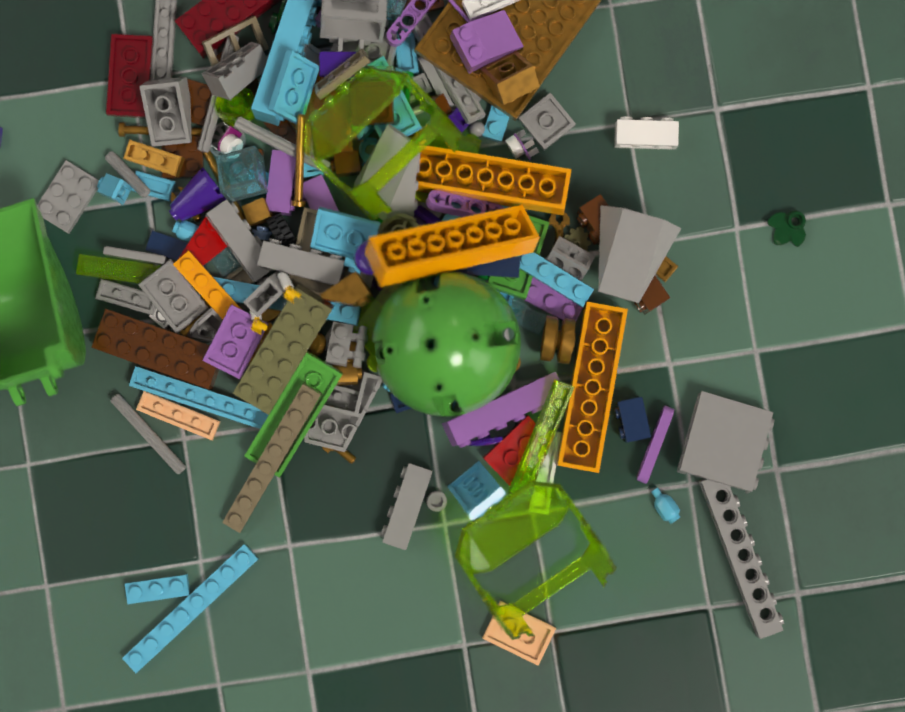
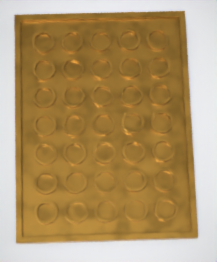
(542, 26)

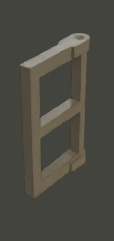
(230, 33)

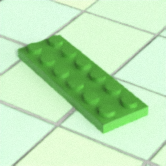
(317, 375)

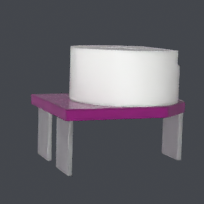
(230, 141)

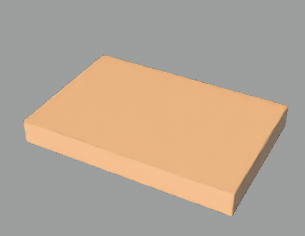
(526, 647)

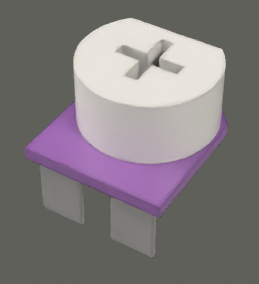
(518, 148)

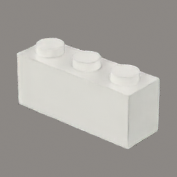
(646, 133)

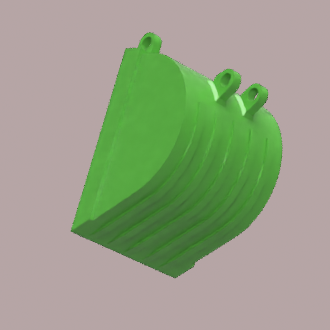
(37, 307)

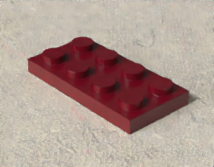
(128, 70)

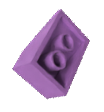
(485, 40)

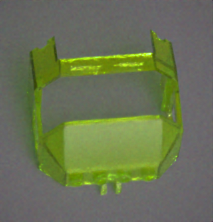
(352, 110)
(512, 528)

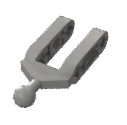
(476, 128)

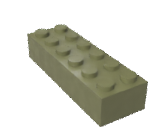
(283, 350)

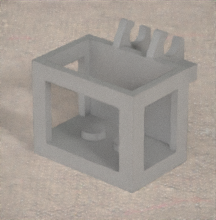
(353, 21)

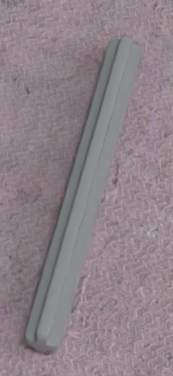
(212, 115)

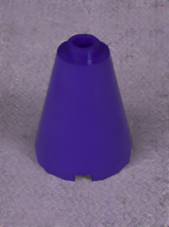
(196, 197)

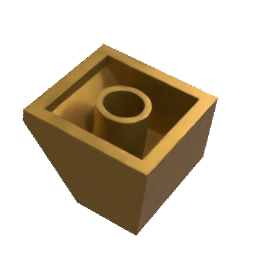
(510, 77)
(349, 291)

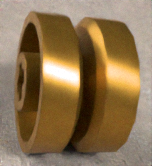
(561, 340)

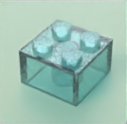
(241, 174)

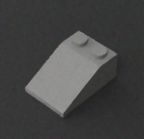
(167, 110)

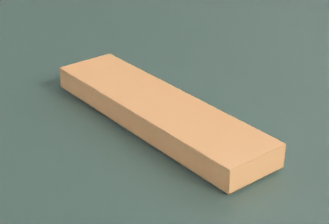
(178, 415)

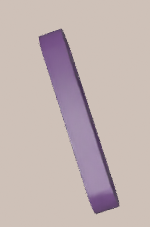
(410, 11)
(465, 203)
(655, 444)

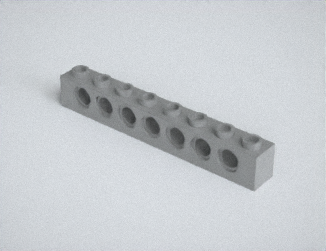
(774, 621)

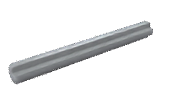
(272, 140)
(148, 434)

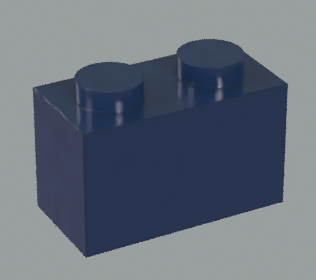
(632, 420)

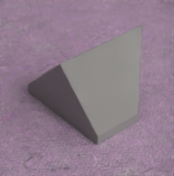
(206, 326)

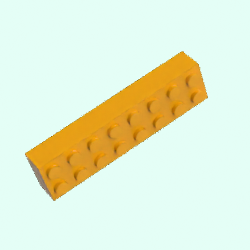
(494, 179)
(451, 245)
(594, 386)

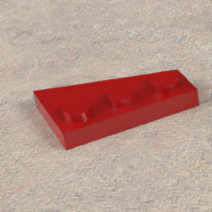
(205, 243)
(508, 453)

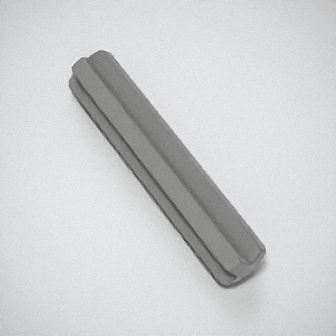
(127, 174)

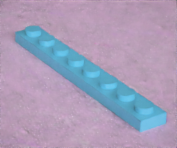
(549, 274)
(241, 291)
(197, 397)
(190, 608)

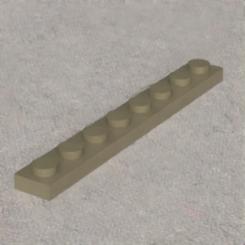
(272, 457)

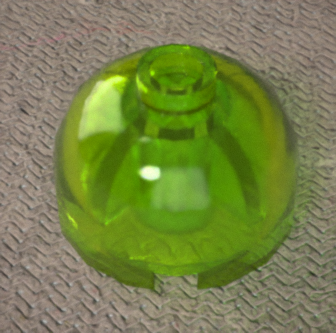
(237, 107)

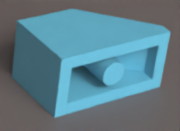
(114, 188)

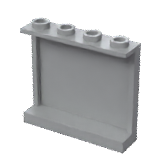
(726, 441)

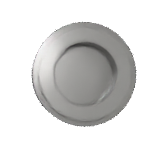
(436, 501)

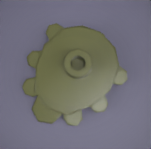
(578, 238)

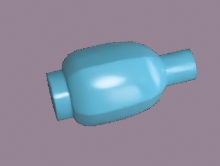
(185, 230)
(665, 506)

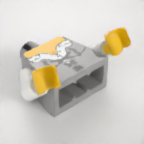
(266, 295)

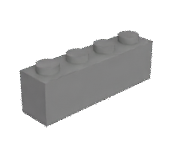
(238, 238)
(301, 263)
(407, 506)

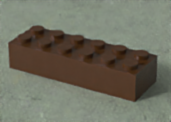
(590, 218)
(155, 349)

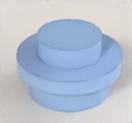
(262, 232)

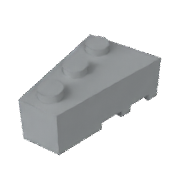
(236, 71)

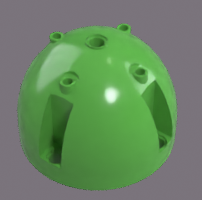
(466, 368)

